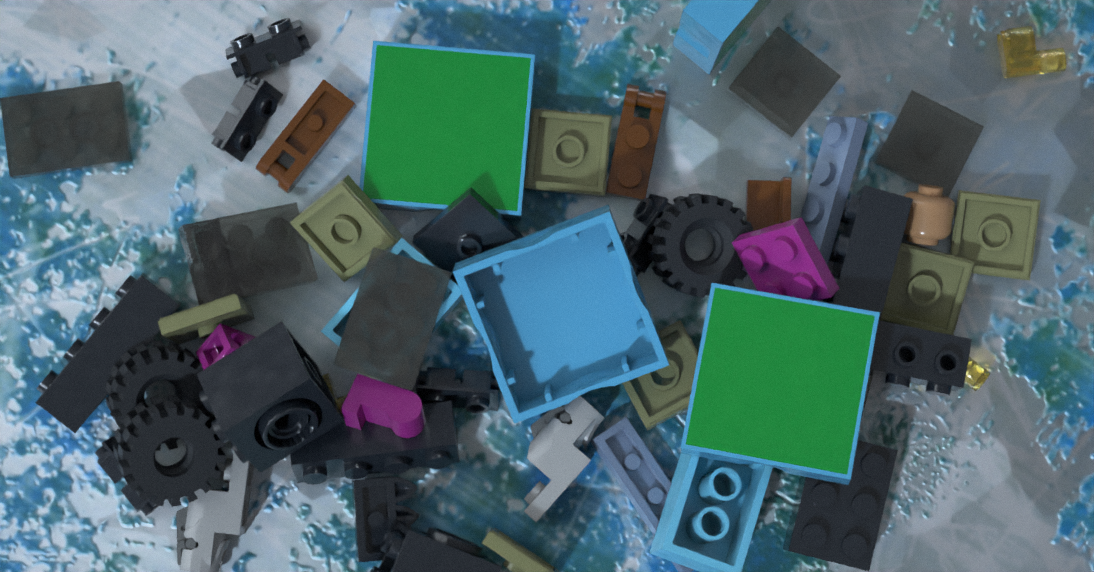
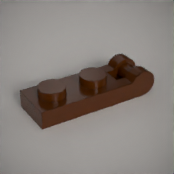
(306, 135)
(635, 144)

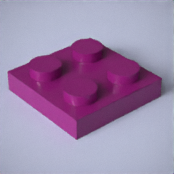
(786, 261)

